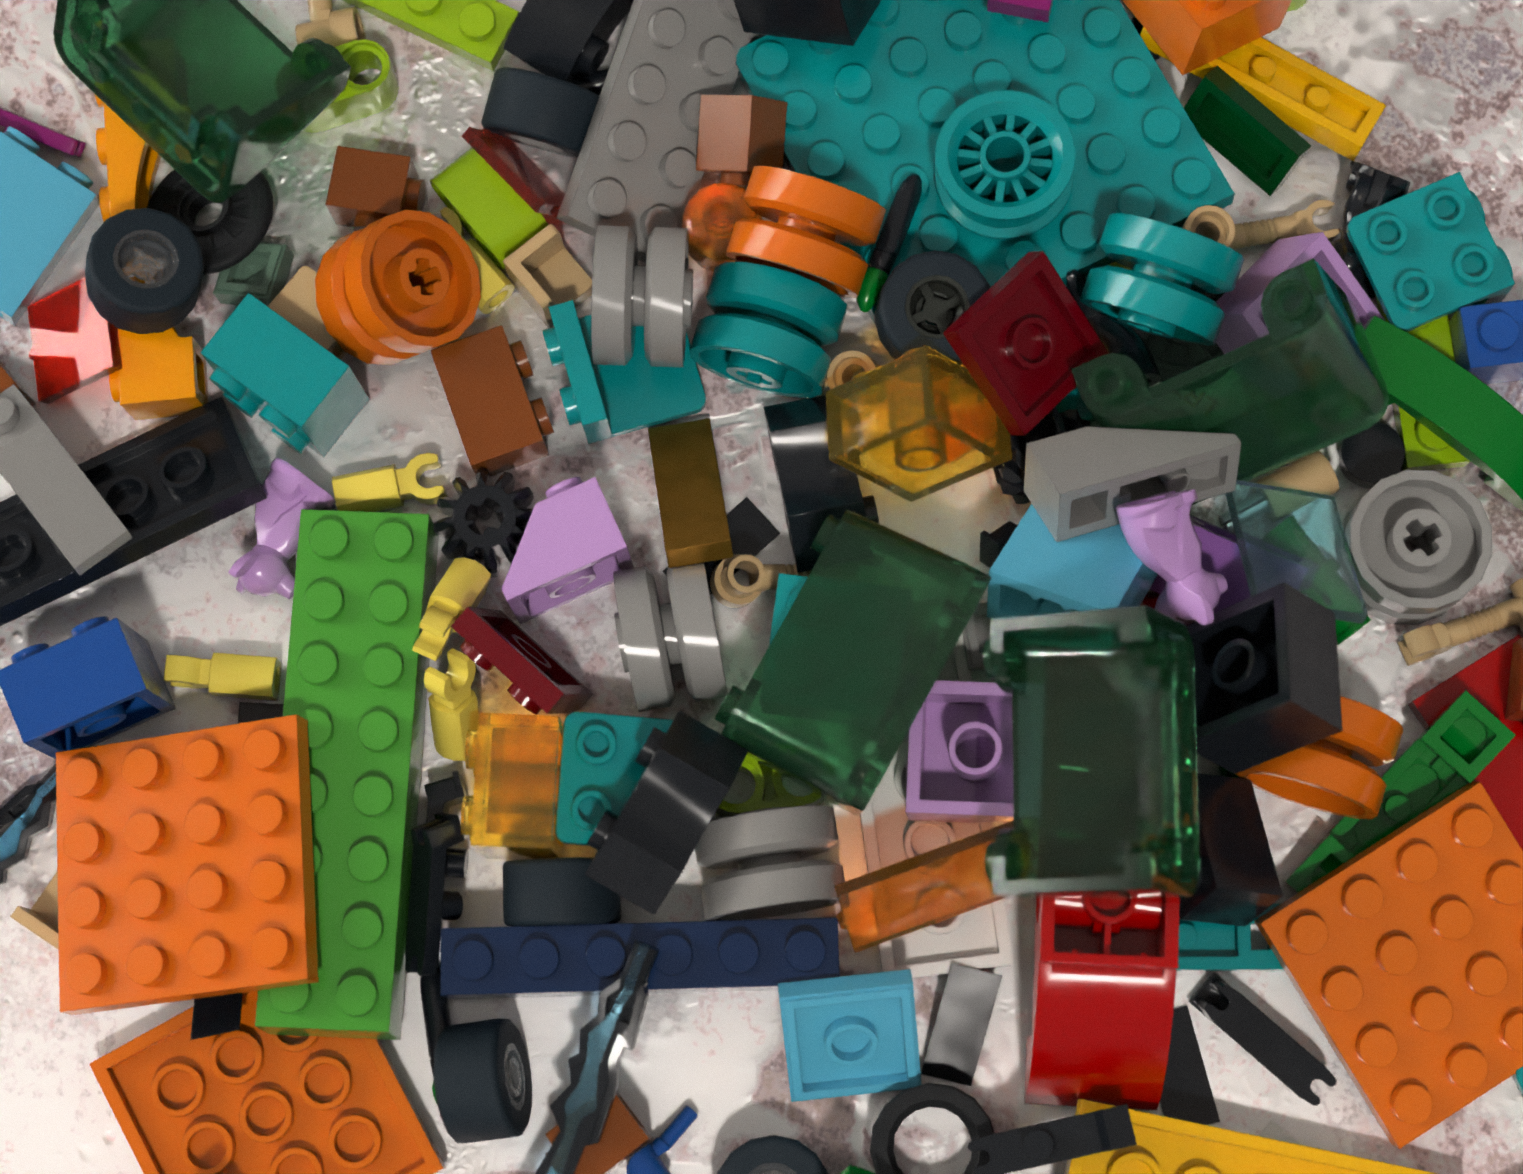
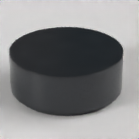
(1371, 455)

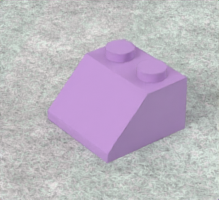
(1243, 308)
(565, 550)
(961, 755)

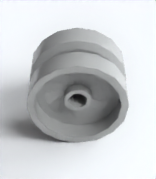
(645, 296)
(1449, 540)
(668, 634)
(768, 854)

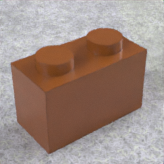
(490, 401)

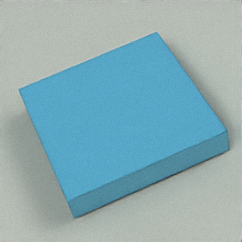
(850, 1035)

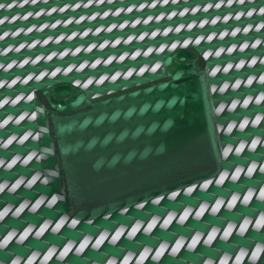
(199, 82)
(1278, 394)
(853, 659)
(1098, 755)

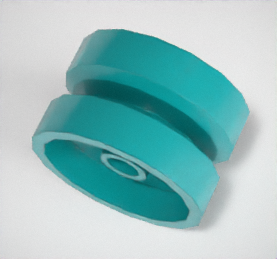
(1164, 270)
(768, 329)

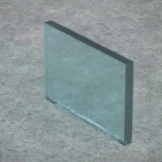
(1296, 541)

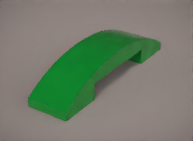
(1452, 406)
(1429, 770)

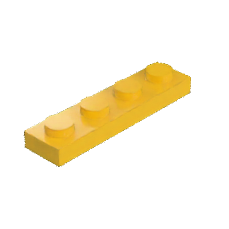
(1298, 93)

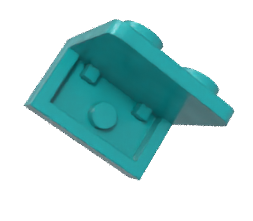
(1430, 254)
(617, 397)
(597, 769)

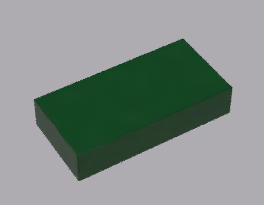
(1245, 131)

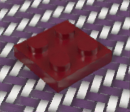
(1025, 342)
(535, 675)

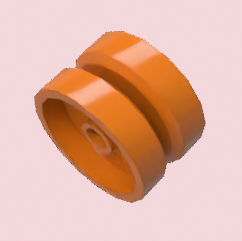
(806, 228)
(398, 288)
(1336, 770)

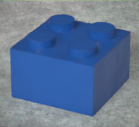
(84, 687)

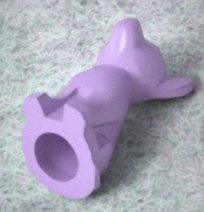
(277, 523)
(1167, 543)

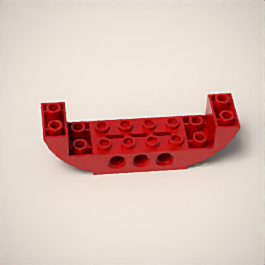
(1102, 998)

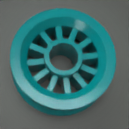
(984, 115)

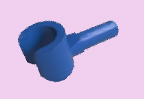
(647, 1159)

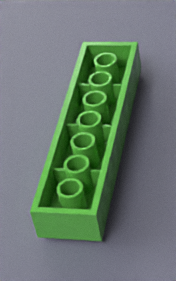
(364, 696)

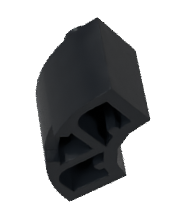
(565, 35)
(807, 478)
(665, 812)

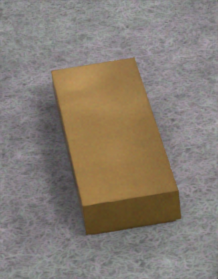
(689, 493)

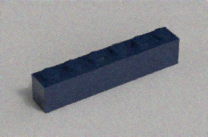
(591, 957)

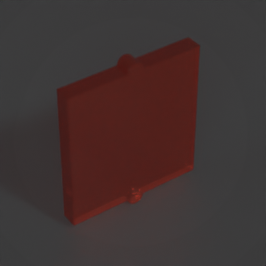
(516, 170)
(70, 342)

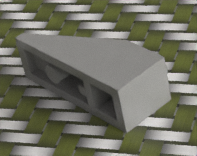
(1091, 470)
(55, 486)

